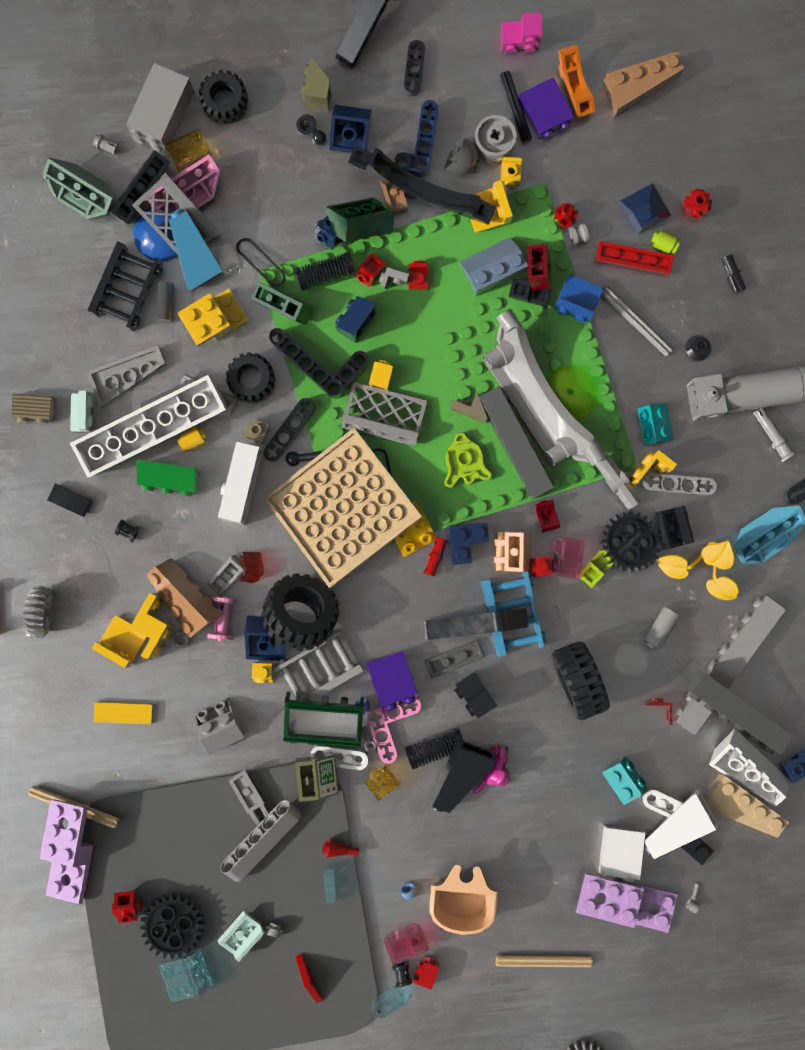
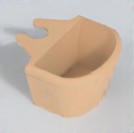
(463, 905)

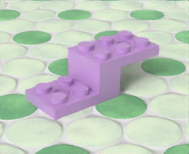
(66, 851)
(626, 903)

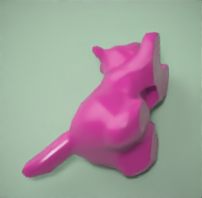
(498, 773)

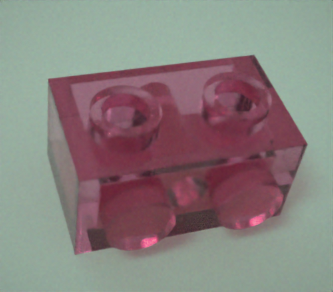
(567, 557)
(406, 943)

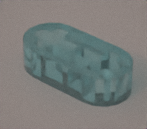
(329, 883)
(389, 1001)

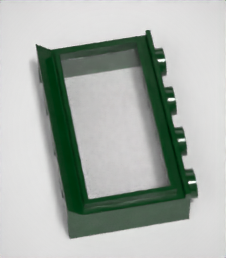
(323, 721)

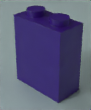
(546, 108)
(392, 681)

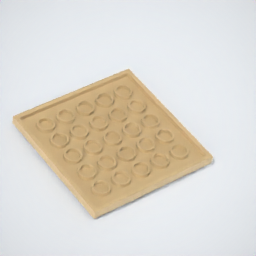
(342, 508)

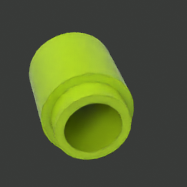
(665, 241)

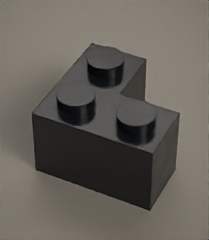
(475, 694)

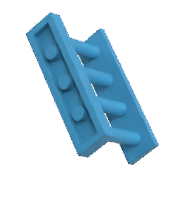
(490, 589)

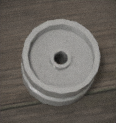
(494, 128)

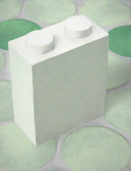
(621, 853)

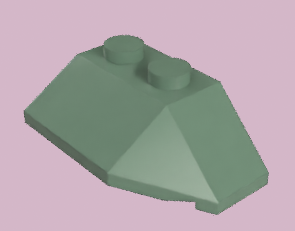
(78, 188)

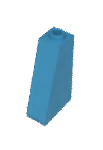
(194, 255)

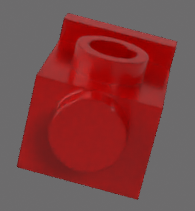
(541, 566)
(426, 972)

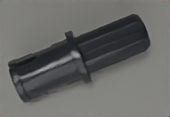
(733, 273)

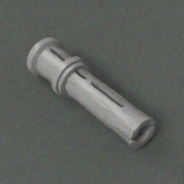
(779, 442)

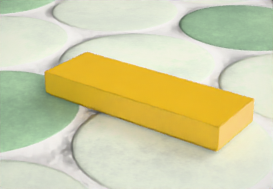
(123, 713)

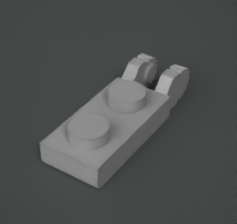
(248, 795)

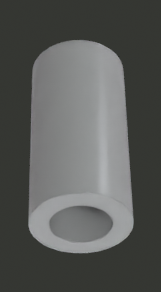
(661, 629)

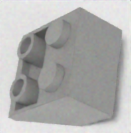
(218, 726)

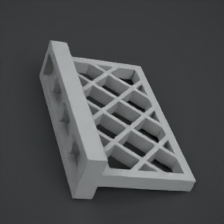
(184, 203)
(376, 427)

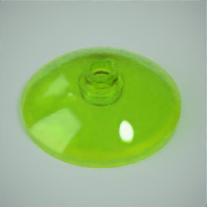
(583, 386)

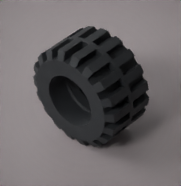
(220, 82)
(241, 364)

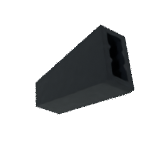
(461, 773)

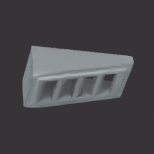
(215, 587)

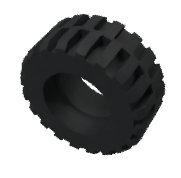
(306, 591)
(580, 680)

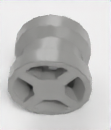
(579, 234)

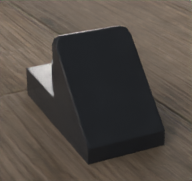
(698, 850)

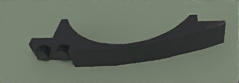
(393, 175)

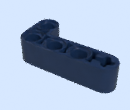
(422, 139)

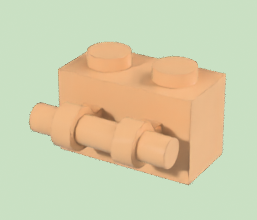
(516, 551)

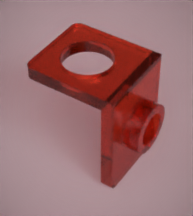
(660, 702)

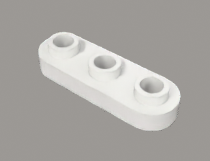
(349, 754)
(660, 802)

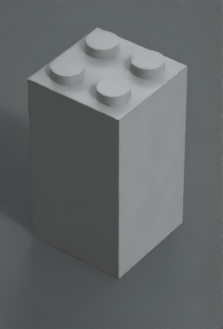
(160, 107)

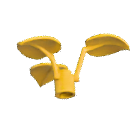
(716, 554)

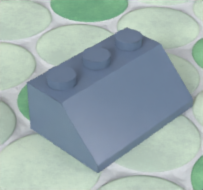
(494, 266)

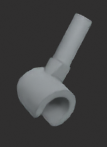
(369, 743)
(691, 904)

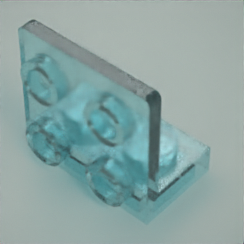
(186, 976)

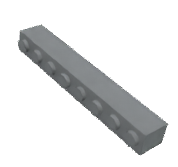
(732, 658)

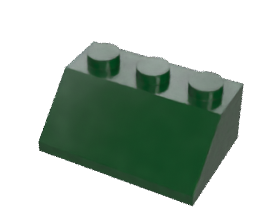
(360, 219)

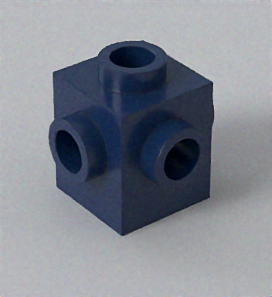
(325, 234)

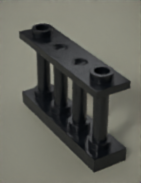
(113, 272)

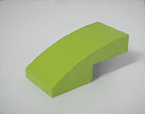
(595, 569)

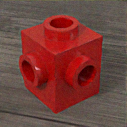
(696, 209)
(126, 907)

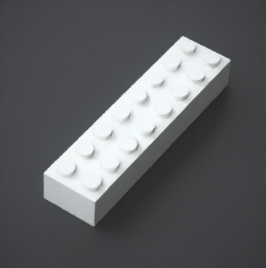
(149, 425)

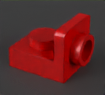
(369, 269)
(418, 275)

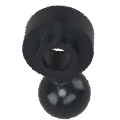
(318, 137)

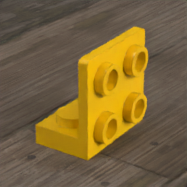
(502, 213)
(661, 464)
(416, 536)
(120, 642)

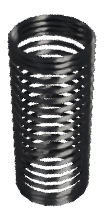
(321, 268)
(429, 753)

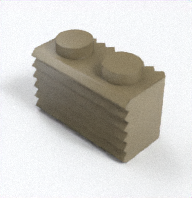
(33, 408)

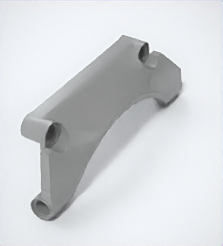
(533, 398)

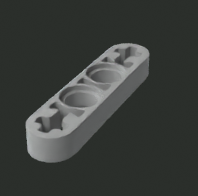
(678, 484)

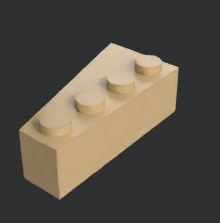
(737, 804)

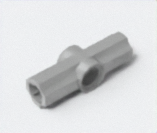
(618, 482)

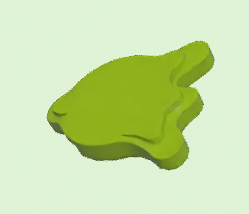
(465, 461)

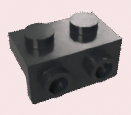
(675, 527)

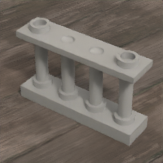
(334, 678)

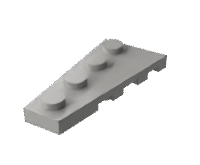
(118, 376)

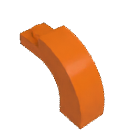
(572, 78)

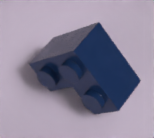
(460, 539)

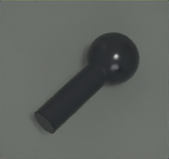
(293, 458)

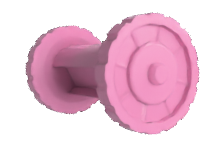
(222, 623)

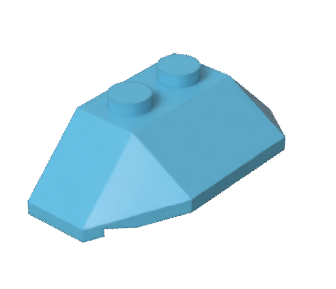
(769, 534)

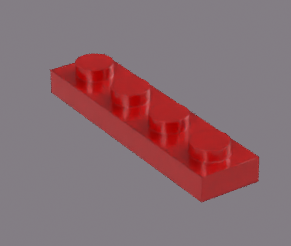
(634, 258)

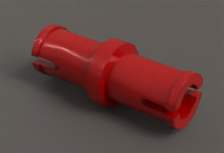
(435, 556)

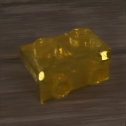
(188, 149)

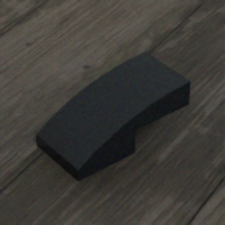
(522, 291)
(69, 500)

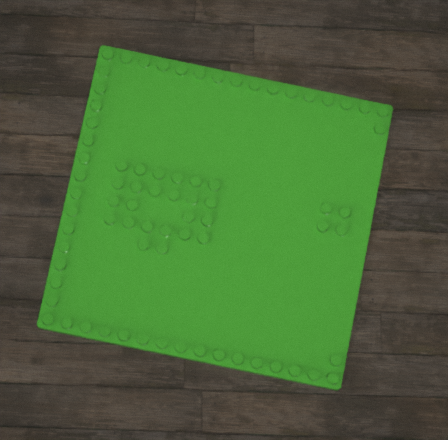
(437, 353)

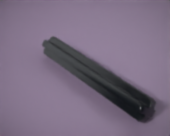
(516, 106)

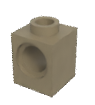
(257, 431)

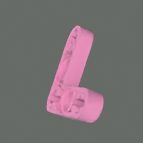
(386, 718)

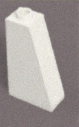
(684, 825)

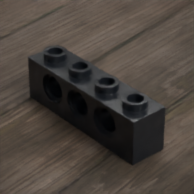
(140, 184)

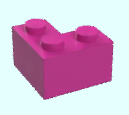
(522, 34)

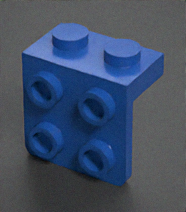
(578, 299)

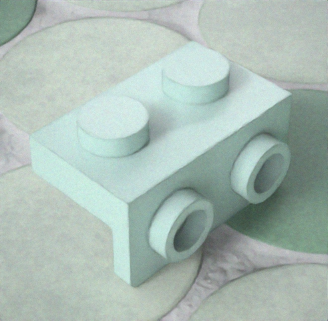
(81, 411)
(242, 935)

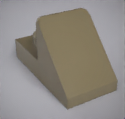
(475, 412)

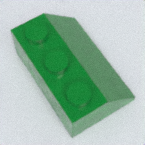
(167, 477)

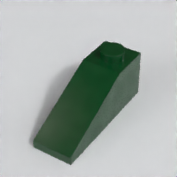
(282, 303)

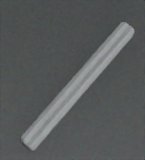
(636, 320)

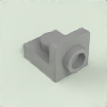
(396, 277)

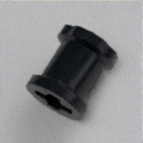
(127, 531)
(402, 974)

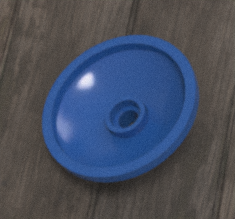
(149, 241)

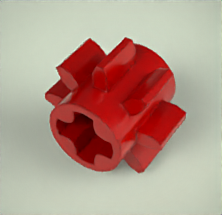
(566, 214)

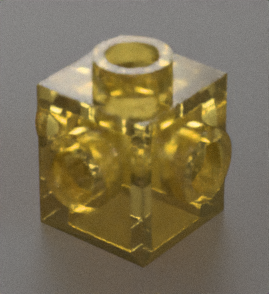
(381, 782)

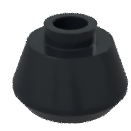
(698, 348)

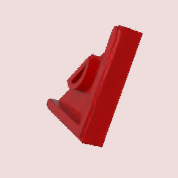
(307, 978)

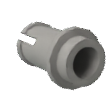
(105, 144)

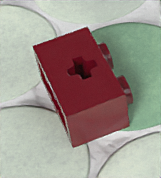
(539, 267)

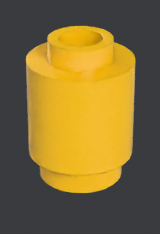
(191, 438)

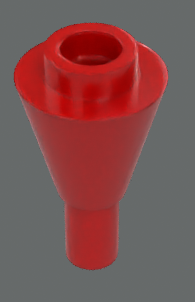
(333, 848)

